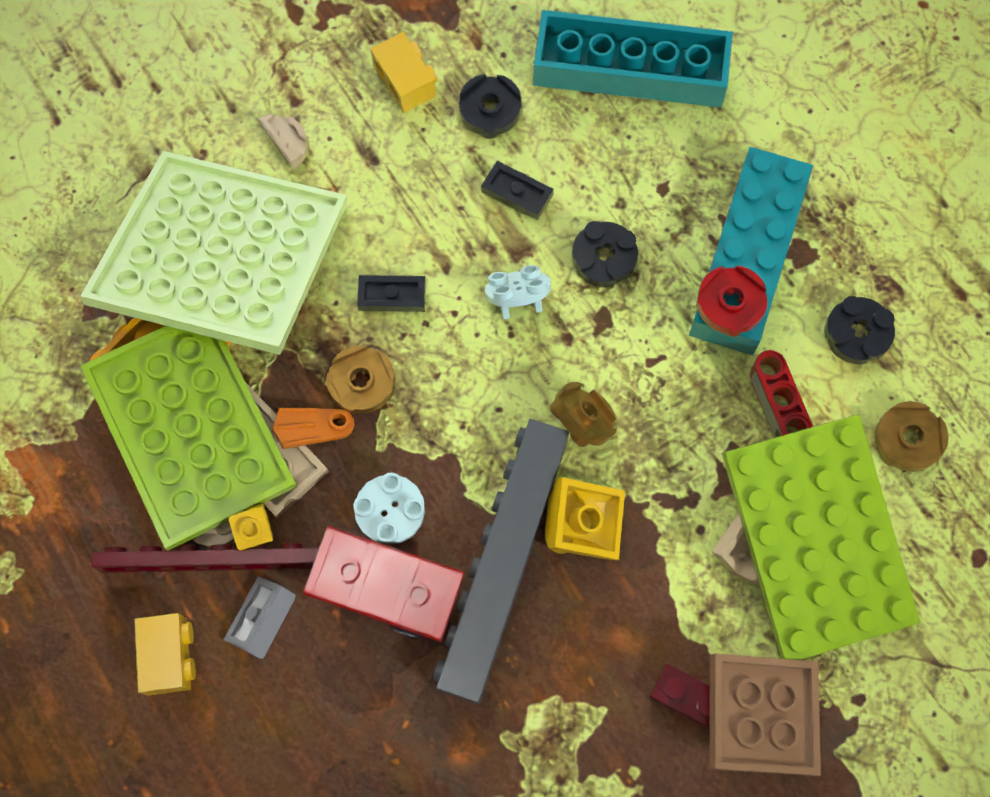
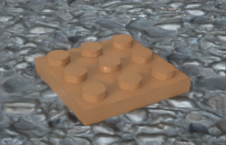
(764, 715)

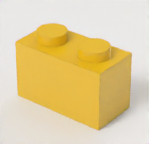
(404, 72)
(164, 654)

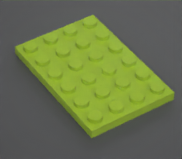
(187, 431)
(821, 538)

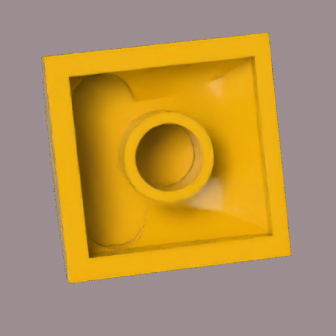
(584, 519)

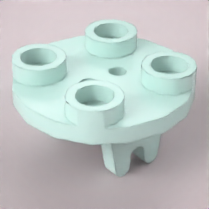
(518, 289)
(378, 497)

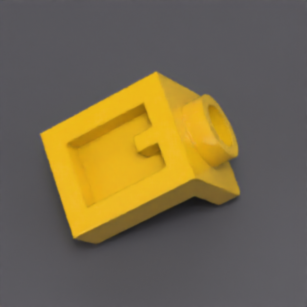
(251, 527)

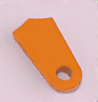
(310, 426)

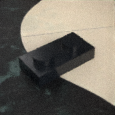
(517, 190)
(391, 293)

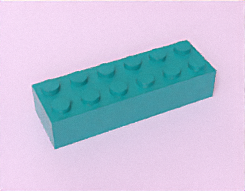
(632, 58)
(758, 233)

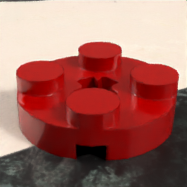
(732, 319)

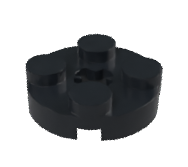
(495, 121)
(599, 236)
(875, 319)

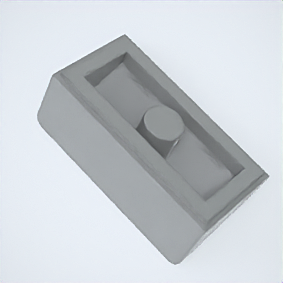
(260, 617)

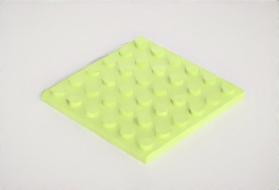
(217, 252)

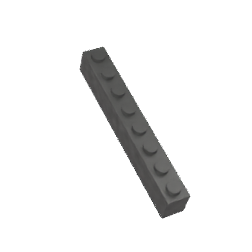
(503, 562)

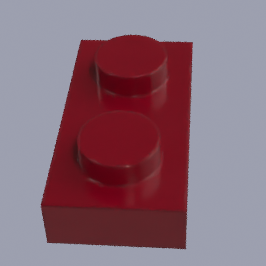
(683, 695)

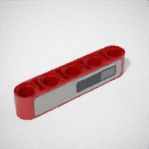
(779, 384)

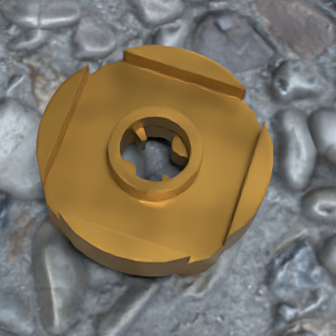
(361, 399)
(584, 415)
(897, 451)

